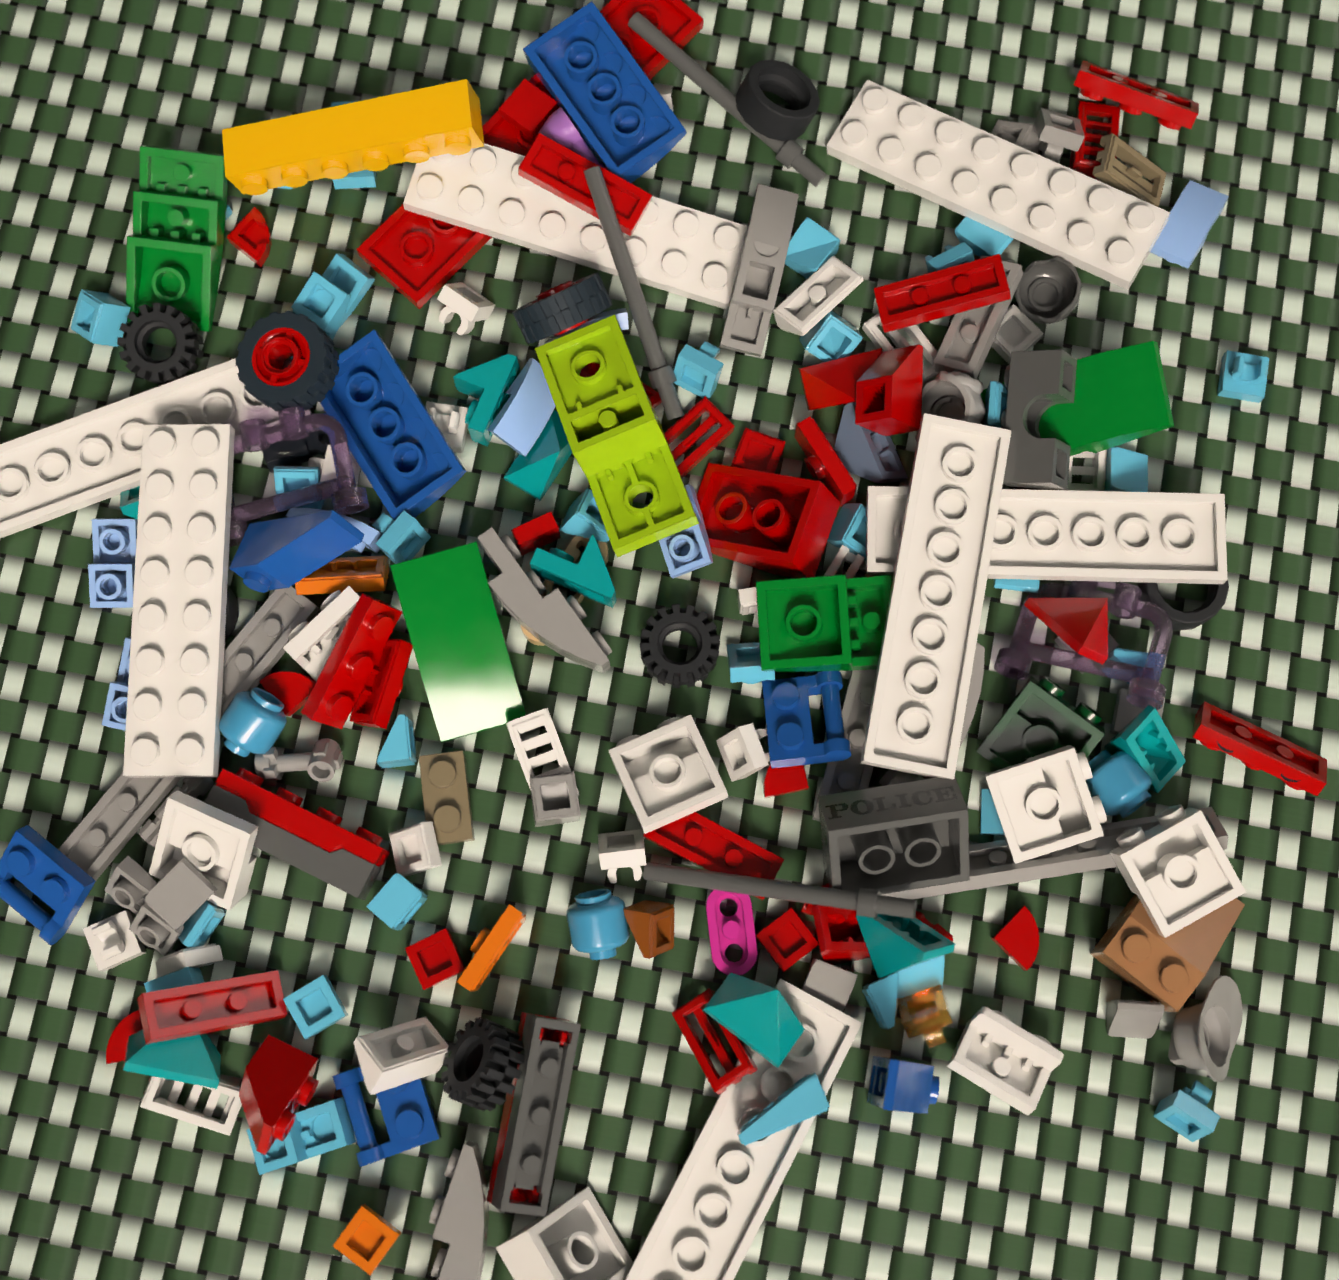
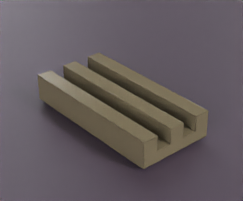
(1129, 179)

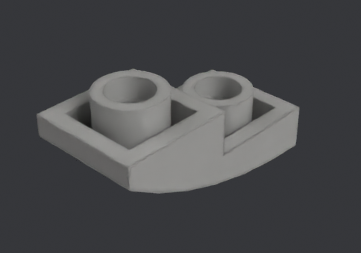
(128, 888)

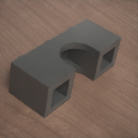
(1033, 385)

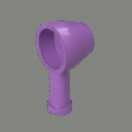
(561, 130)

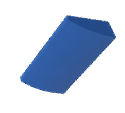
(605, 93)
(390, 429)

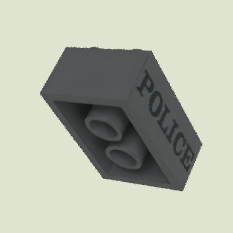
(895, 836)

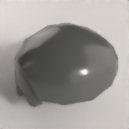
(1048, 290)

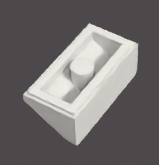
(816, 297)
(400, 1054)

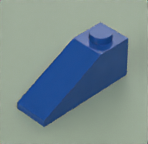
(290, 548)
(902, 1085)

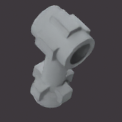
(319, 763)

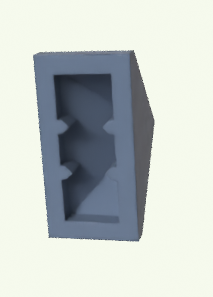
(866, 451)

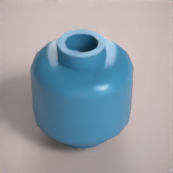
(252, 722)
(1118, 783)
(597, 923)

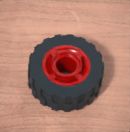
(562, 308)
(268, 347)

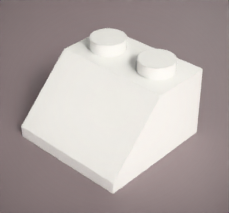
(567, 1245)

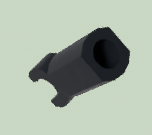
(294, 452)

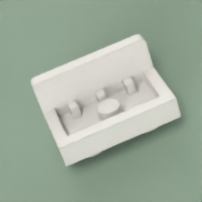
(314, 641)
(1005, 1059)

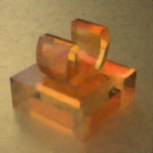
(926, 1015)

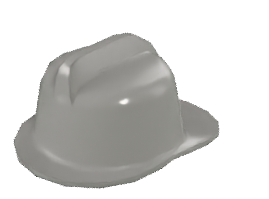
(1209, 1030)

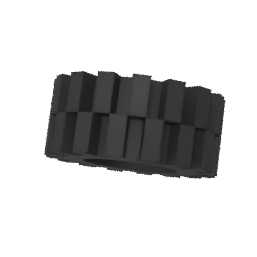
(138, 332)
(679, 620)
(482, 1064)

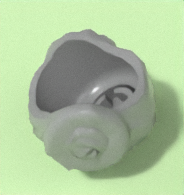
(954, 397)

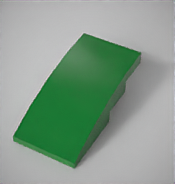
(177, 232)
(1115, 401)
(822, 622)
(458, 641)

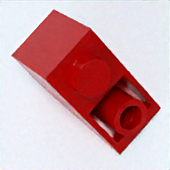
(891, 392)
(273, 1087)

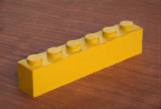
(353, 138)

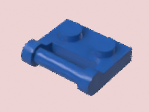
(790, 720)
(49, 877)
(405, 1114)

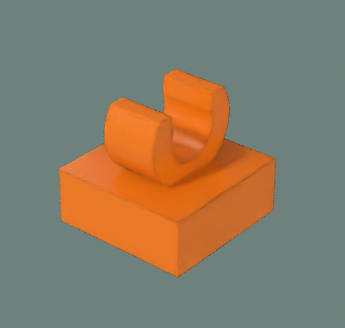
(367, 1239)

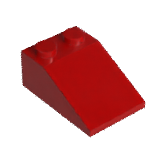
(767, 519)

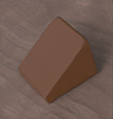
(651, 926)

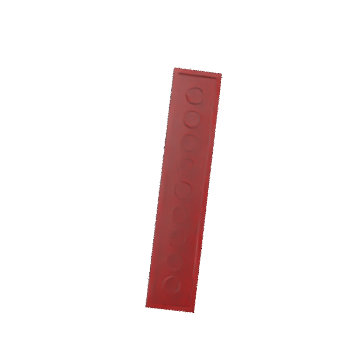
(425, 253)

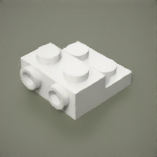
(667, 773)
(1046, 803)
(211, 841)
(1177, 869)

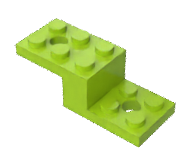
(616, 436)

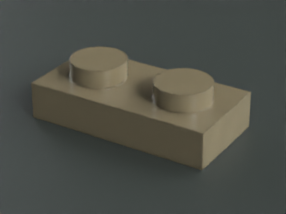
(447, 796)

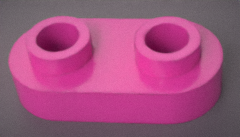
(731, 930)

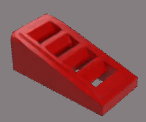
(1077, 159)

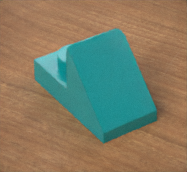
(489, 385)
(587, 578)

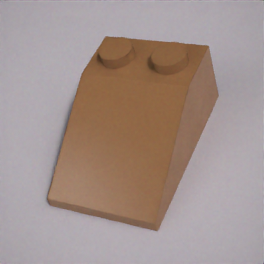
(1163, 967)

